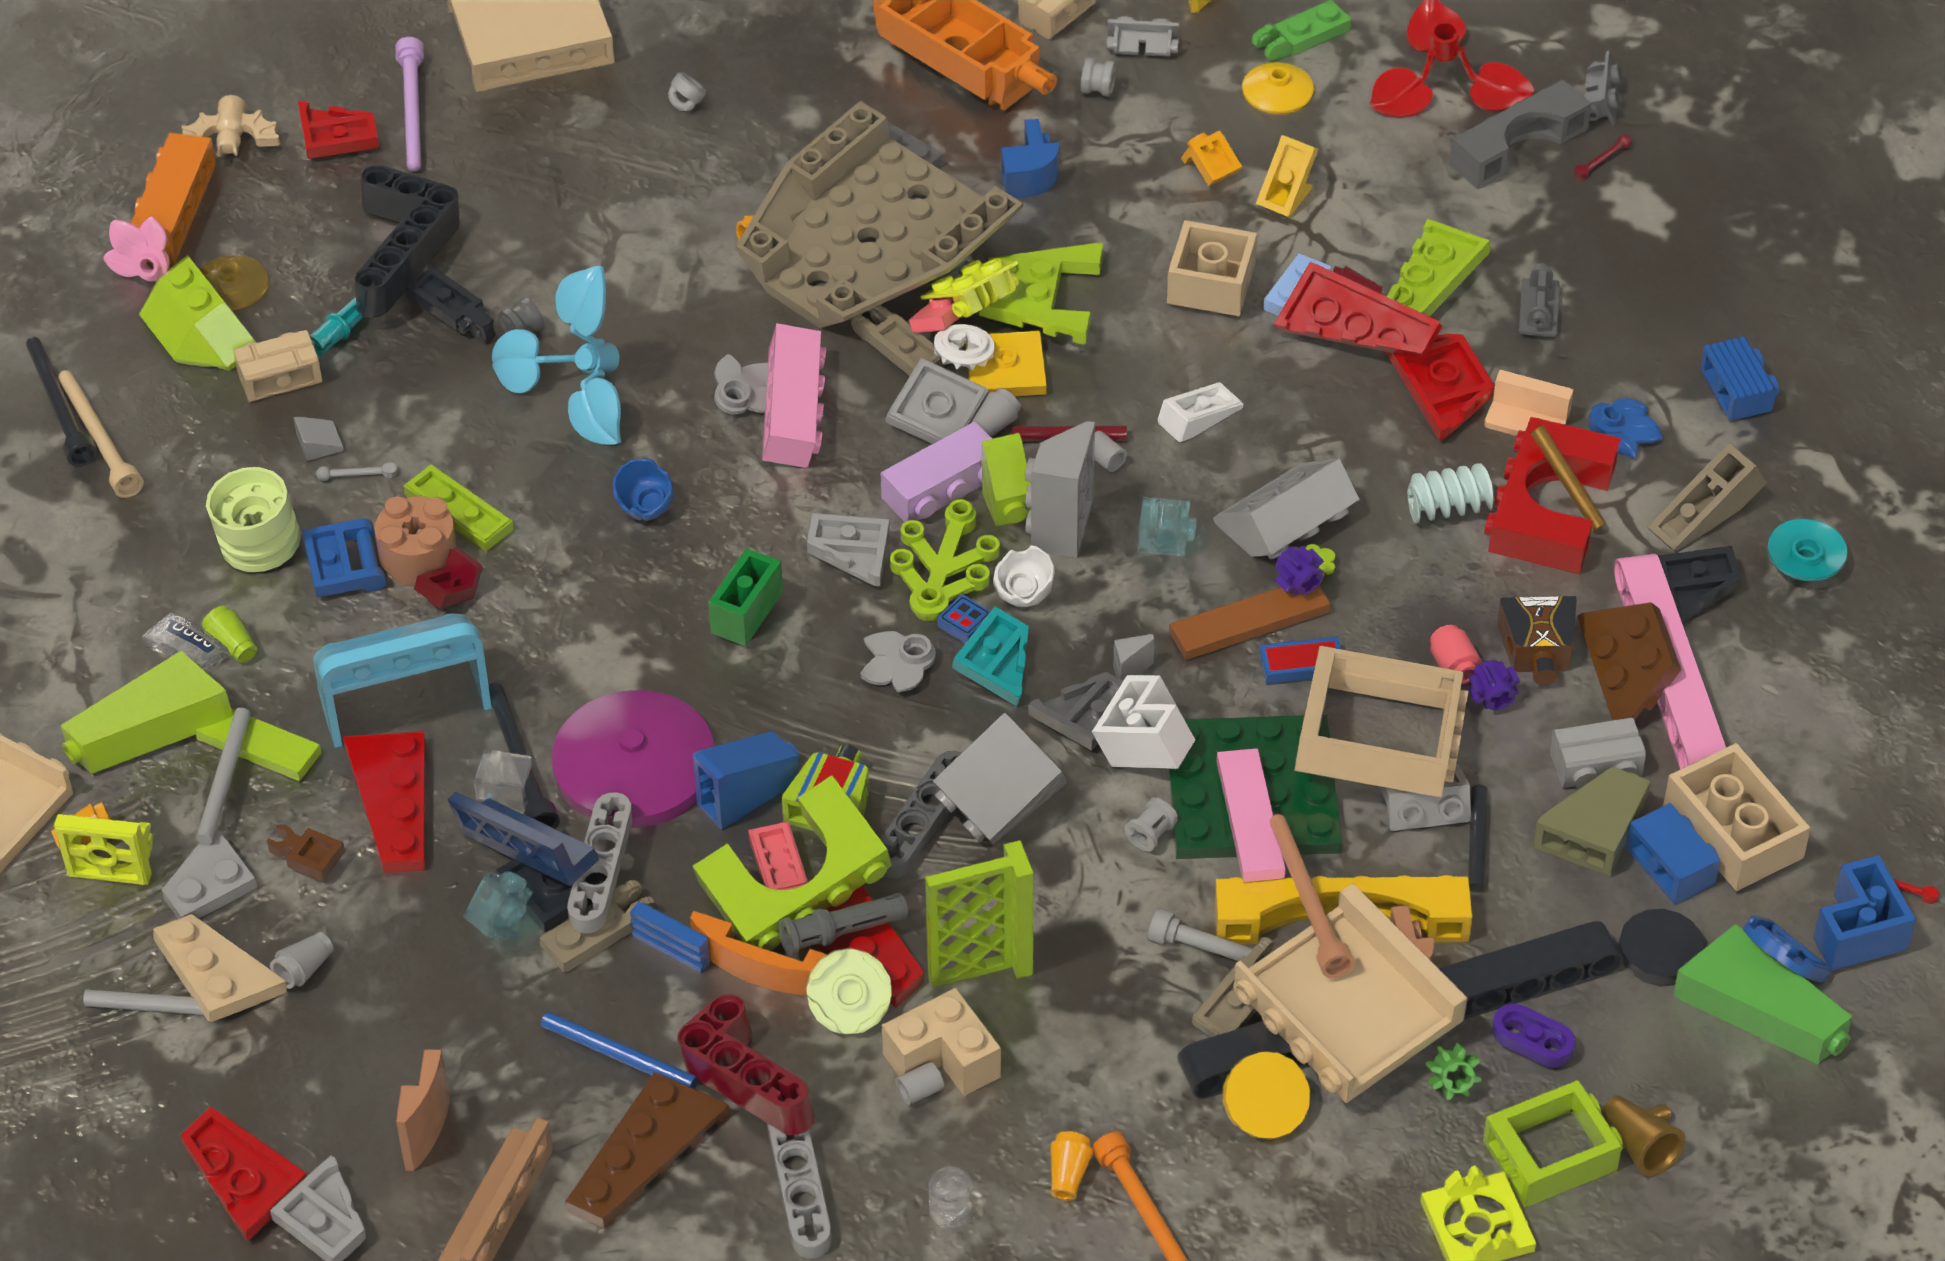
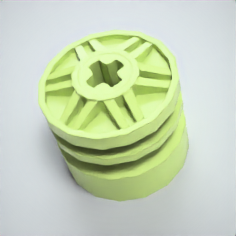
(253, 519)

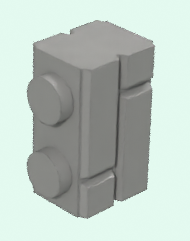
(1591, 749)

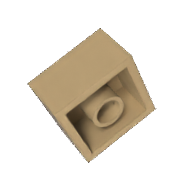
(1211, 268)

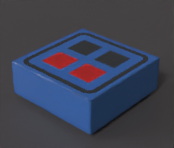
(962, 618)

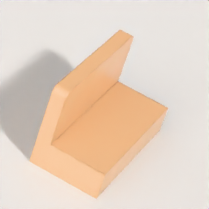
(1524, 397)

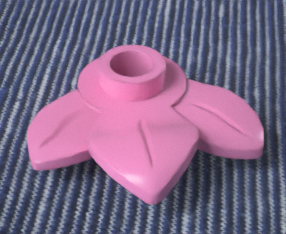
(134, 246)

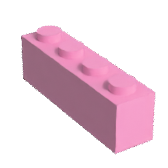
(793, 396)

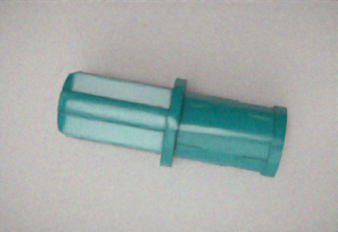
(335, 328)

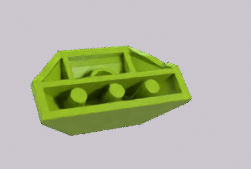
(193, 319)

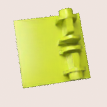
(976, 286)

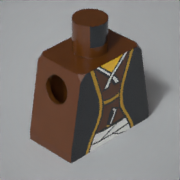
(1538, 634)

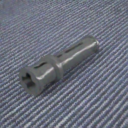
(825, 926)

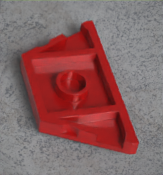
(1446, 383)

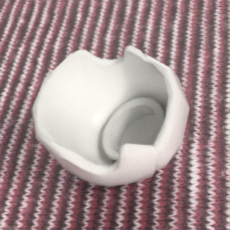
(1024, 577)

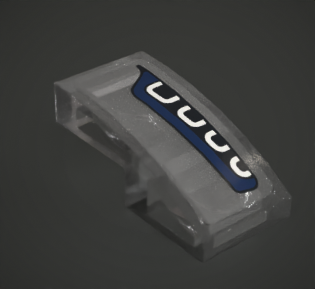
(178, 634)

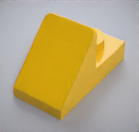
(1287, 176)

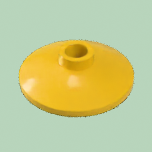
(1278, 88)

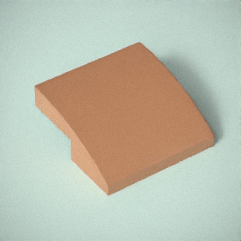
(423, 1110)

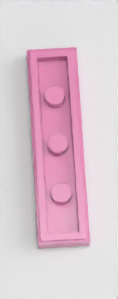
(1250, 815)

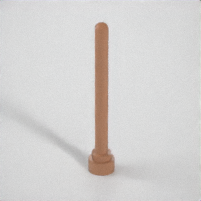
(1333, 955)

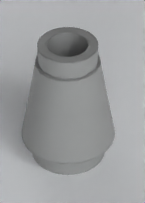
(997, 411)
(301, 959)

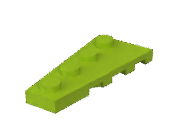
(1437, 266)

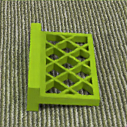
(1011, 915)

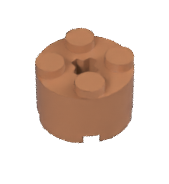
(414, 537)

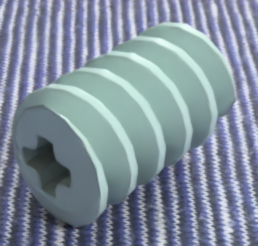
(1449, 491)

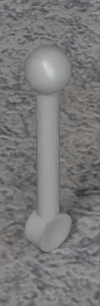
(388, 470)

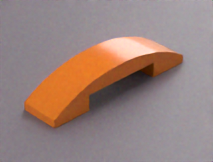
(752, 962)

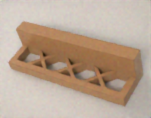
(500, 1195)

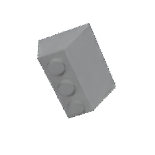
(1061, 490)
(1289, 508)

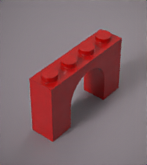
(1529, 530)

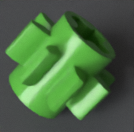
(1458, 1081)

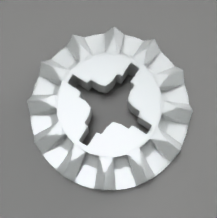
(949, 342)

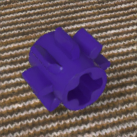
(1299, 570)
(1494, 685)

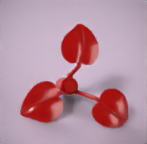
(1439, 33)

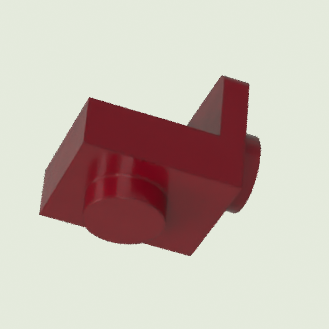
(453, 583)

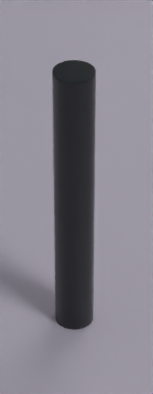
(1477, 840)

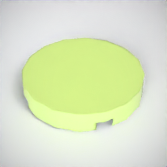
(848, 991)

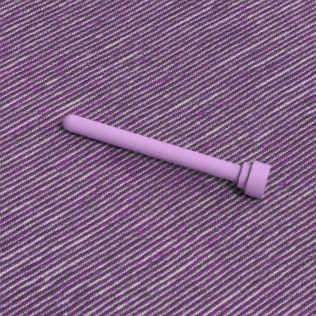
(410, 56)

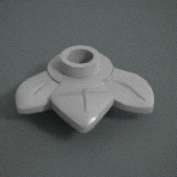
(744, 383)
(898, 659)

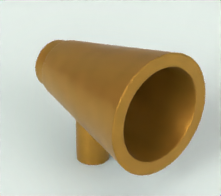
(1646, 1134)

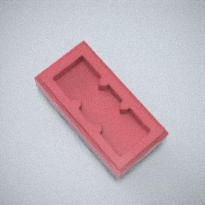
(935, 316)
(777, 857)

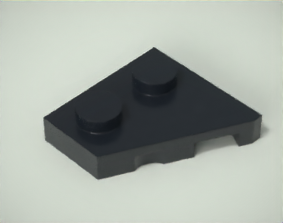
(1700, 578)

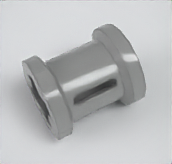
(1151, 824)

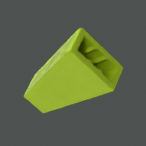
(146, 715)

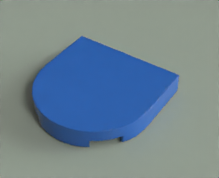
(1786, 948)

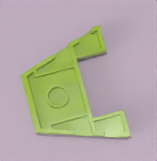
(1038, 286)

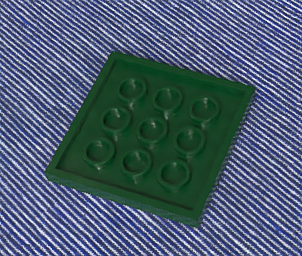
(1301, 797)

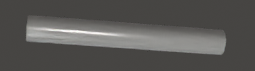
(141, 1001)

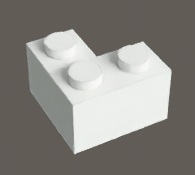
(1143, 726)

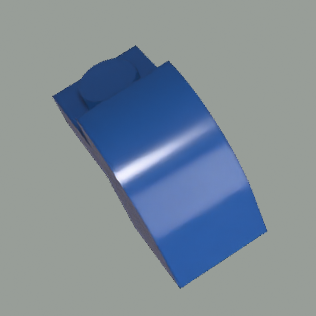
(1031, 167)

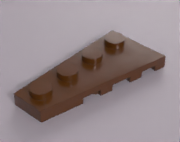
(643, 1145)

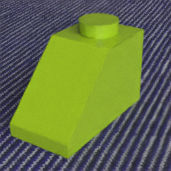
(1004, 479)

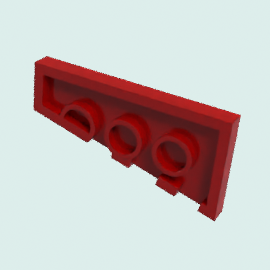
(393, 794)

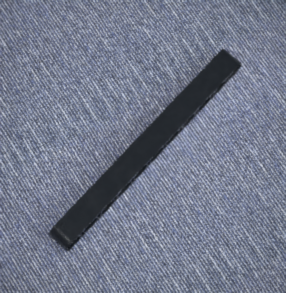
(1486, 981)

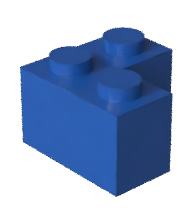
(1867, 920)

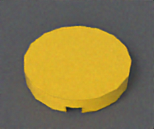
(1266, 1095)

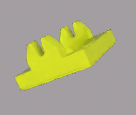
(83, 863)
(1463, 1189)

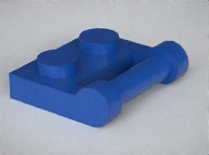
(331, 562)

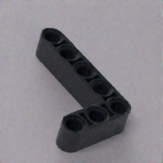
(427, 220)

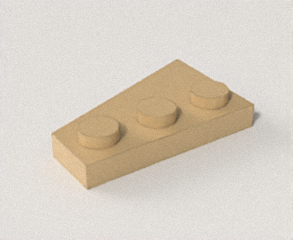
(215, 969)

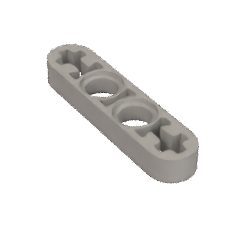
(608, 864)
(798, 1181)

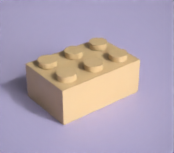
(1739, 815)

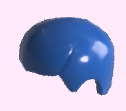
(643, 489)

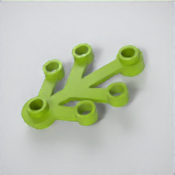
(933, 598)

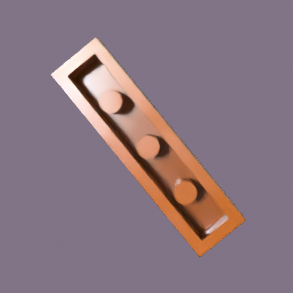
(176, 187)

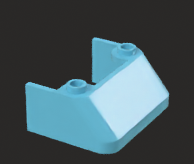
(396, 655)

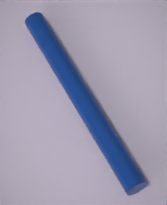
(615, 1049)

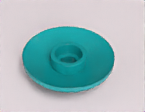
(1807, 549)

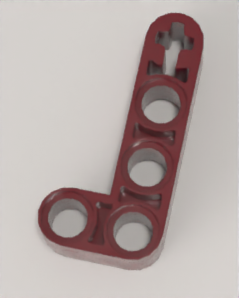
(718, 1054)

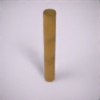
(1567, 477)

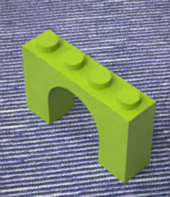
(852, 859)

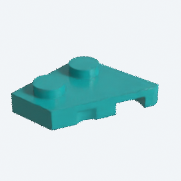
(996, 655)

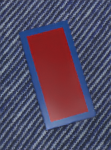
(1292, 659)

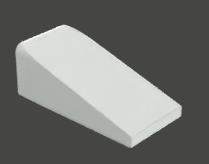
(1197, 410)

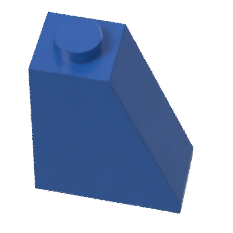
(743, 775)

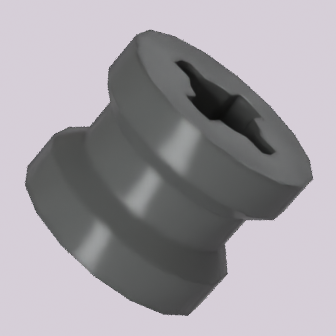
(523, 316)

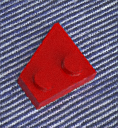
(336, 130)

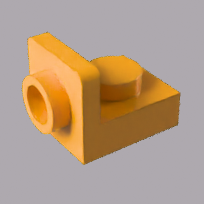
(1212, 157)

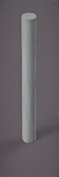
(223, 776)

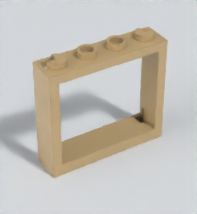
(1389, 680)

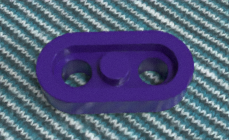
(1534, 1035)

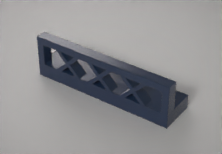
(523, 838)

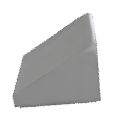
(317, 437)
(1133, 655)

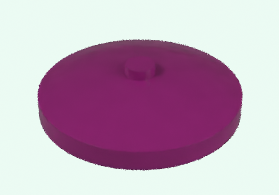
(634, 747)

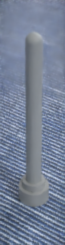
(1168, 928)

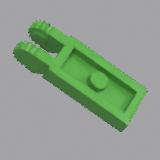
(1302, 31)

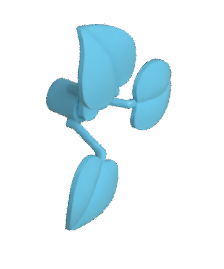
(515, 358)

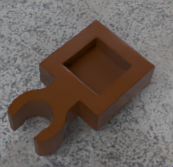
(308, 854)

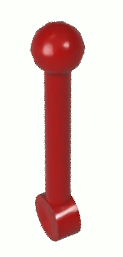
(1928, 894)

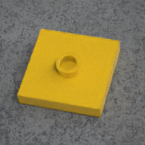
(1015, 365)

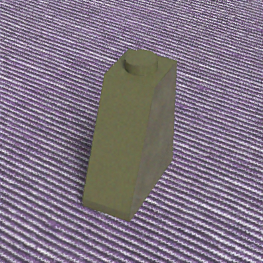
(1594, 821)

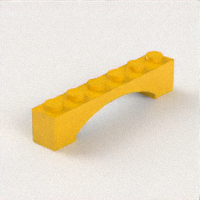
(1256, 907)

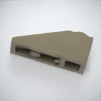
(1708, 499)

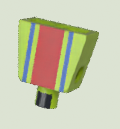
(846, 770)

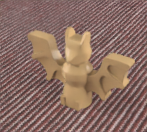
(230, 125)

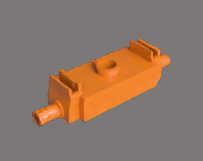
(995, 52)

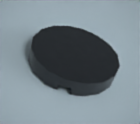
(1659, 944)

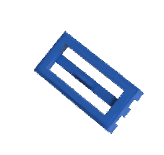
(670, 937)

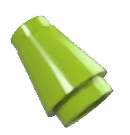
(231, 632)

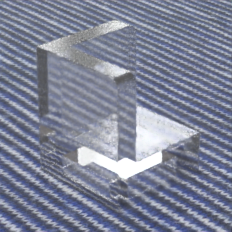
(503, 778)

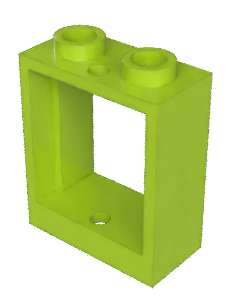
(1523, 1174)

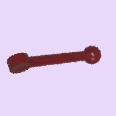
(1582, 171)

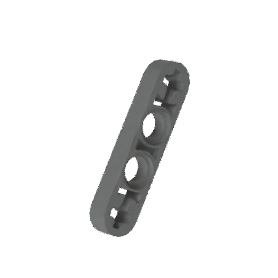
(916, 812)

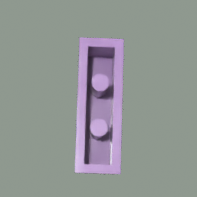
(935, 474)

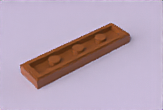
(1245, 620)

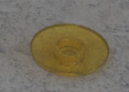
(237, 280)

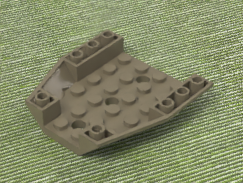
(856, 187)

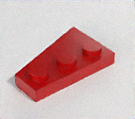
(240, 1169)

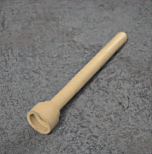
(123, 477)

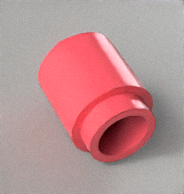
(1454, 651)

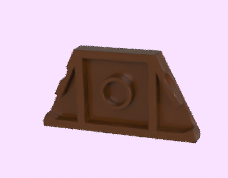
(1630, 656)

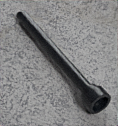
(78, 446)
(537, 806)

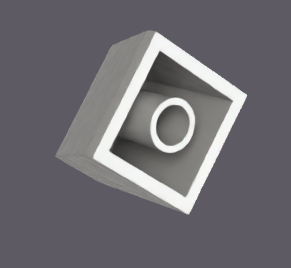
(998, 780)

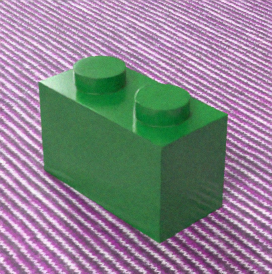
(745, 597)

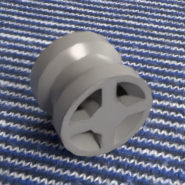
(1098, 77)

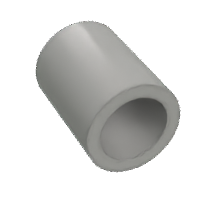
(1108, 452)
(919, 1083)

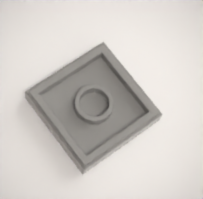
(935, 402)

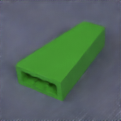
(1763, 997)

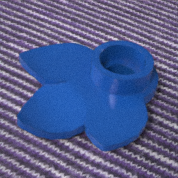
(1627, 421)

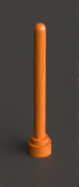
(1113, 1152)

